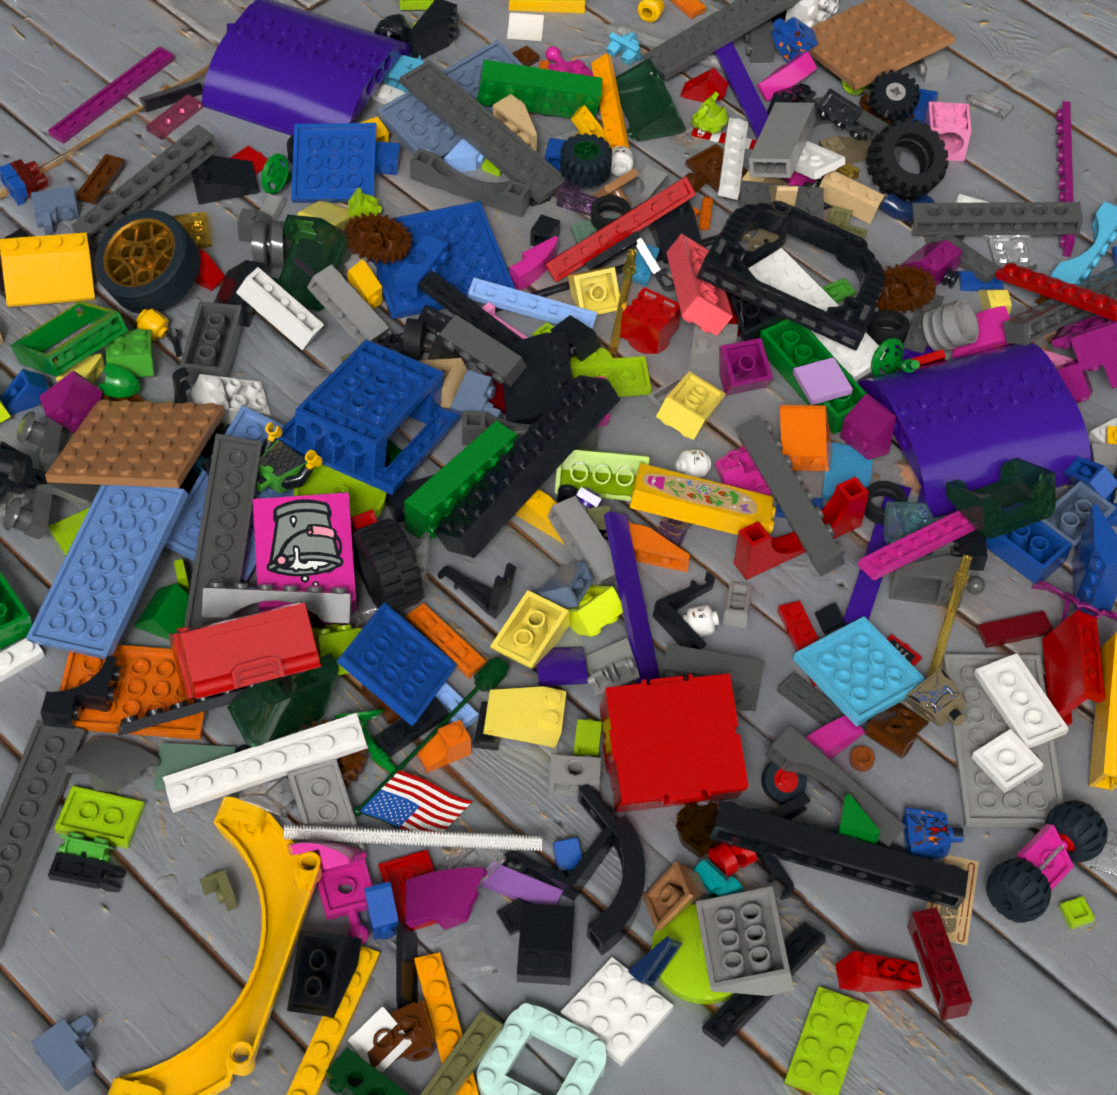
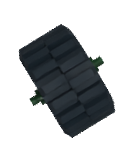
(586, 160)

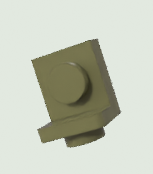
(597, 515)
(219, 883)

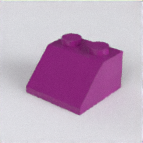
(936, 258)
(744, 367)
(70, 400)
(869, 428)

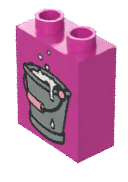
(304, 544)

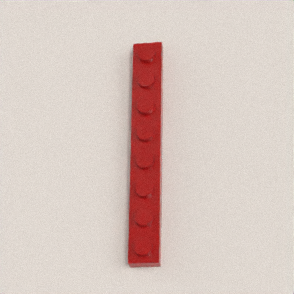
(620, 228)
(1059, 290)

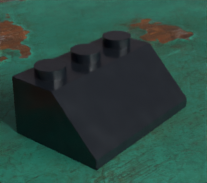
(231, 284)

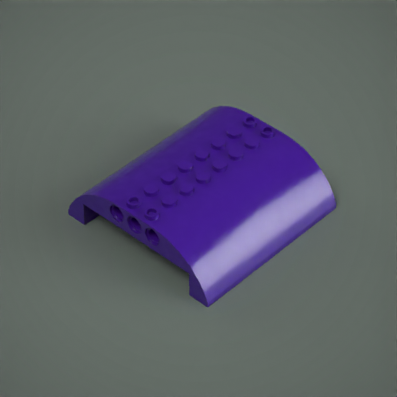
(296, 68)
(979, 412)

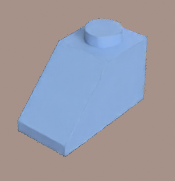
(464, 157)

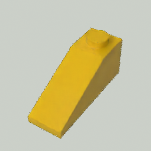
(536, 512)

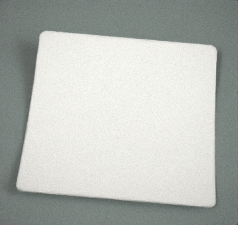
(525, 27)
(363, 1039)

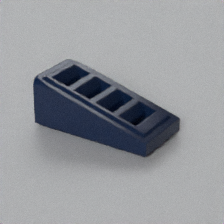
(654, 963)

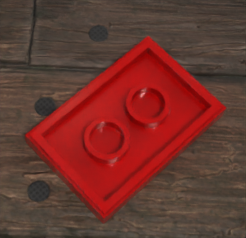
(400, 870)

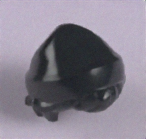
(394, 27)

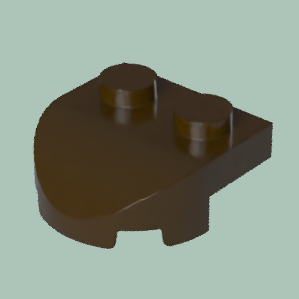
(694, 828)

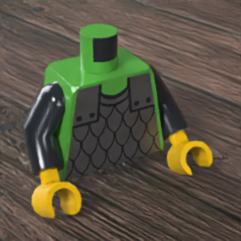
(281, 466)

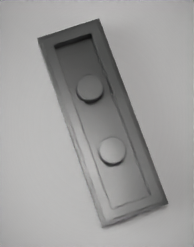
(809, 700)

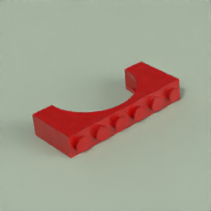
(760, 552)

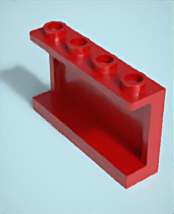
(1073, 664)

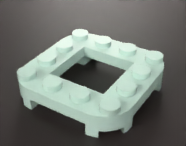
(555, 1031)

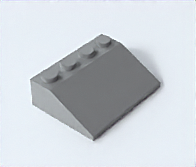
(744, 943)

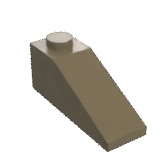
(850, 148)

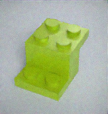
(334, 640)

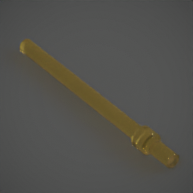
(628, 270)
(960, 580)

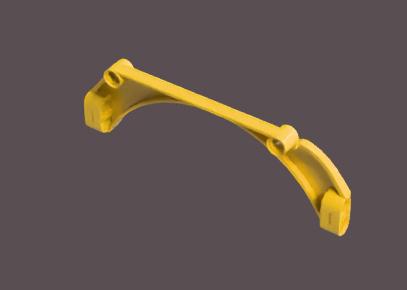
(284, 898)

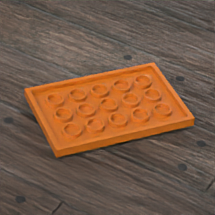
(146, 684)

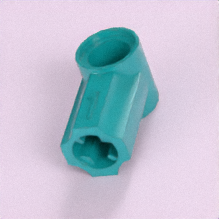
(715, 881)

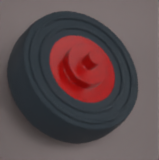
(782, 785)

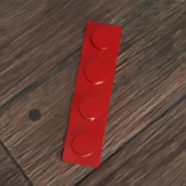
(797, 626)

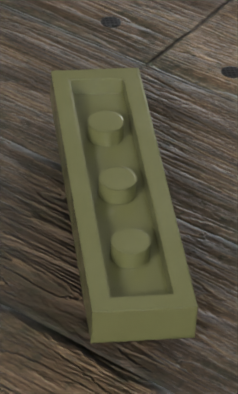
(465, 1056)

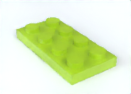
(626, 375)
(826, 1043)

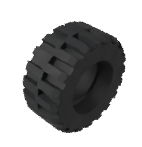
(925, 146)
(388, 565)

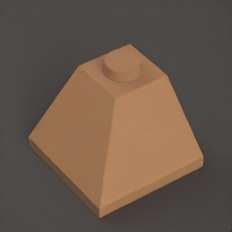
(673, 894)

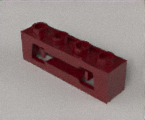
(939, 964)

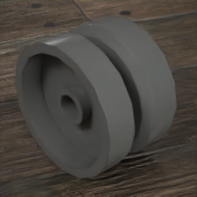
(266, 245)

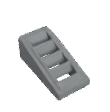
(737, 606)

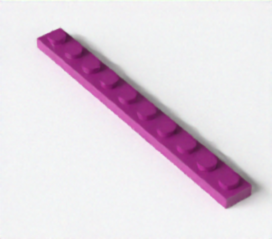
(1065, 168)

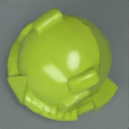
(710, 116)

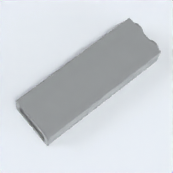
(782, 140)

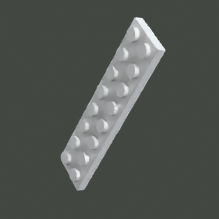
(786, 275)

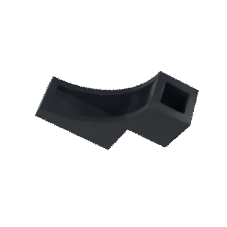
(65, 707)

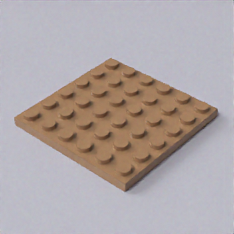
(876, 40)
(136, 444)

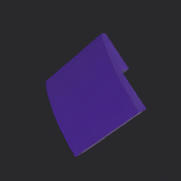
(562, 667)

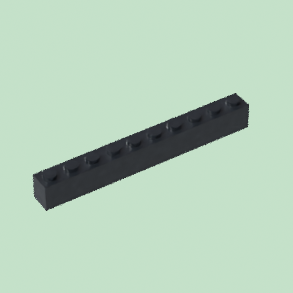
(839, 854)

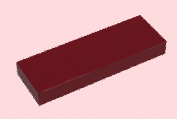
(1014, 629)

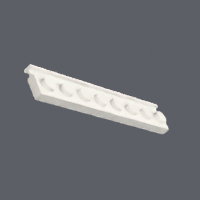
(264, 762)

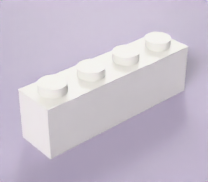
(280, 308)

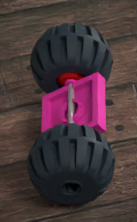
(1024, 885)

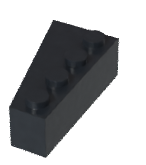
(750, 317)

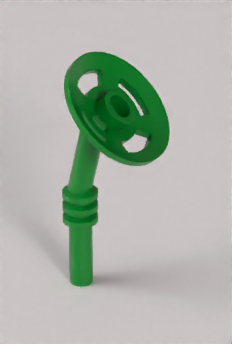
(278, 174)
(890, 359)
(377, 754)

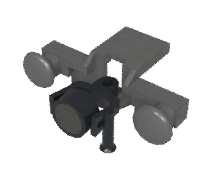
(33, 481)

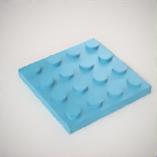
(859, 670)

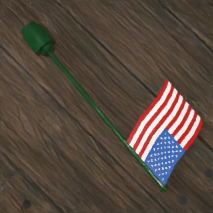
(415, 802)

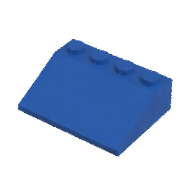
(1096, 563)

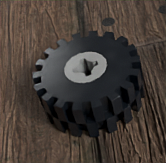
(885, 101)

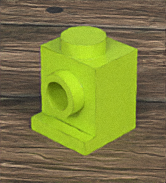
(363, 203)

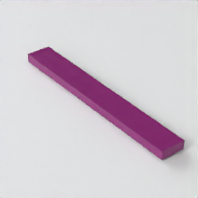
(111, 95)

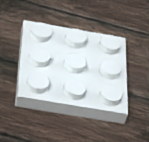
(617, 1010)

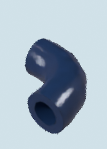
(901, 209)

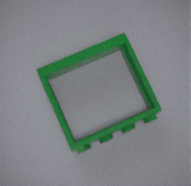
(104, 328)

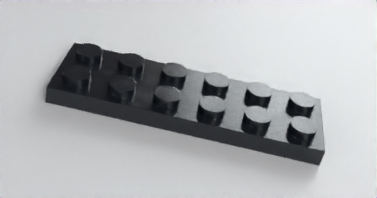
(179, 711)

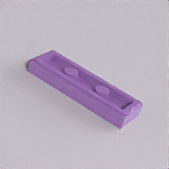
(517, 885)

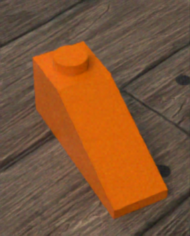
(656, 550)

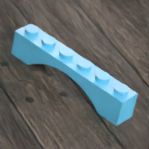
(1105, 232)

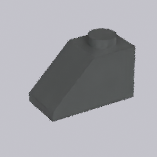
(246, 220)

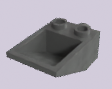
(931, 581)

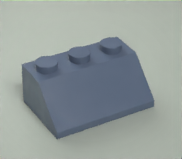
(1073, 511)

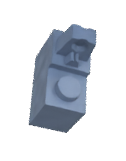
(54, 206)
(475, 395)
(567, 585)
(63, 1052)

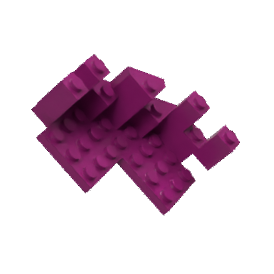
(1094, 345)

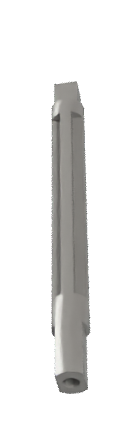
(652, 41)

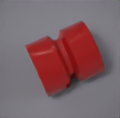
(731, 858)

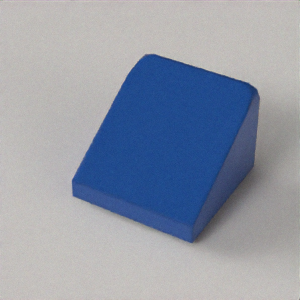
(567, 854)

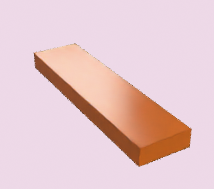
(445, 639)

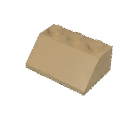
(851, 195)

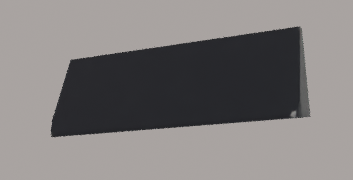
(170, 95)
(405, 968)

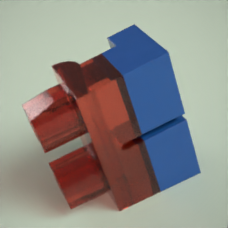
(21, 179)

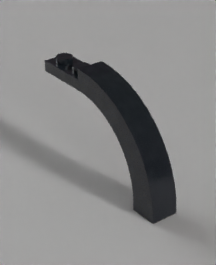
(619, 916)

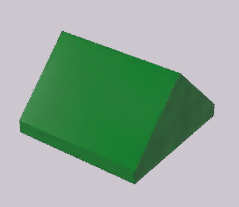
(164, 611)
(856, 823)

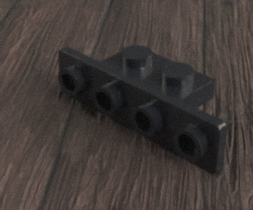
(838, 109)

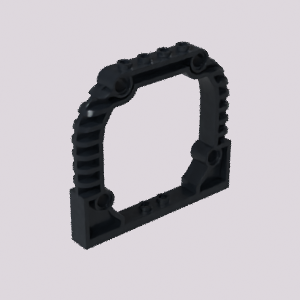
(842, 323)

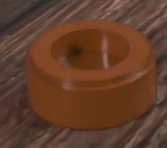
(862, 758)

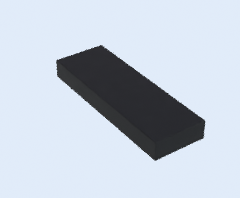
(402, 733)

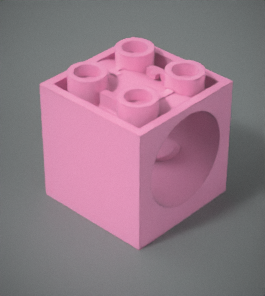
(953, 125)

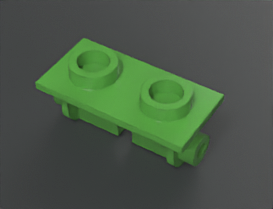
(76, 845)

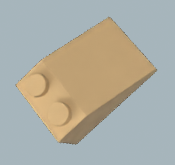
(516, 117)
(454, 372)

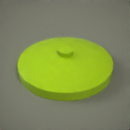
(329, 481)
(687, 971)

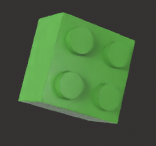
(133, 352)

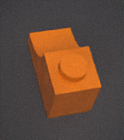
(447, 746)

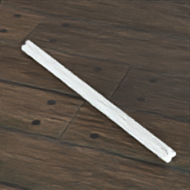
(411, 838)

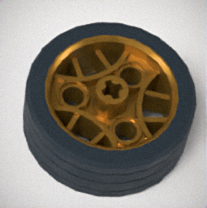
(157, 256)

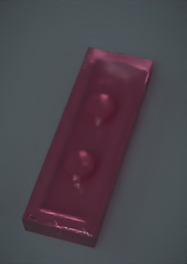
(174, 116)

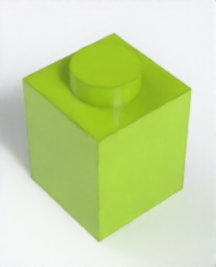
(587, 738)

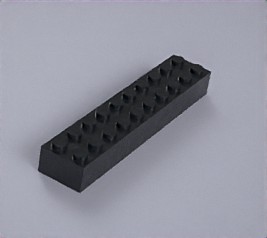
(526, 465)

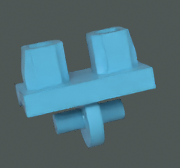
(627, 45)

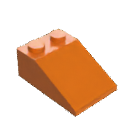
(806, 437)

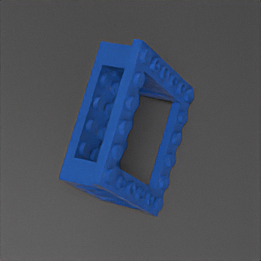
(356, 437)

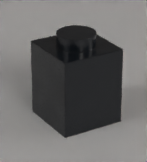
(544, 229)

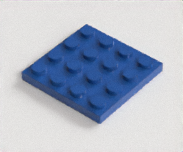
(333, 161)
(397, 663)

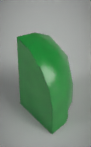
(119, 382)

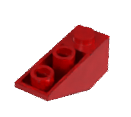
(876, 973)

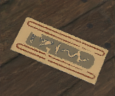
(958, 921)

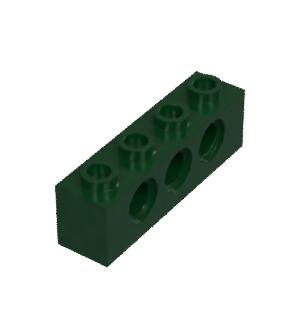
(352, 1067)

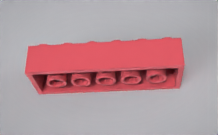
(697, 299)

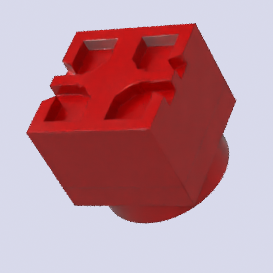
(650, 322)

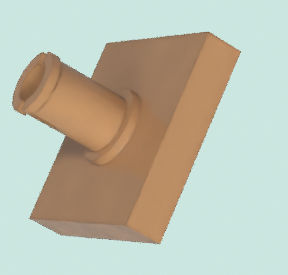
(615, 187)

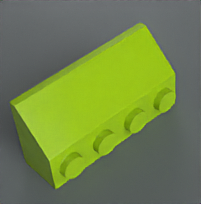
(601, 470)

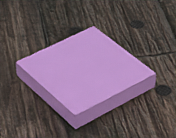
(822, 381)

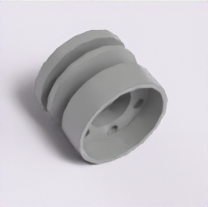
(950, 326)

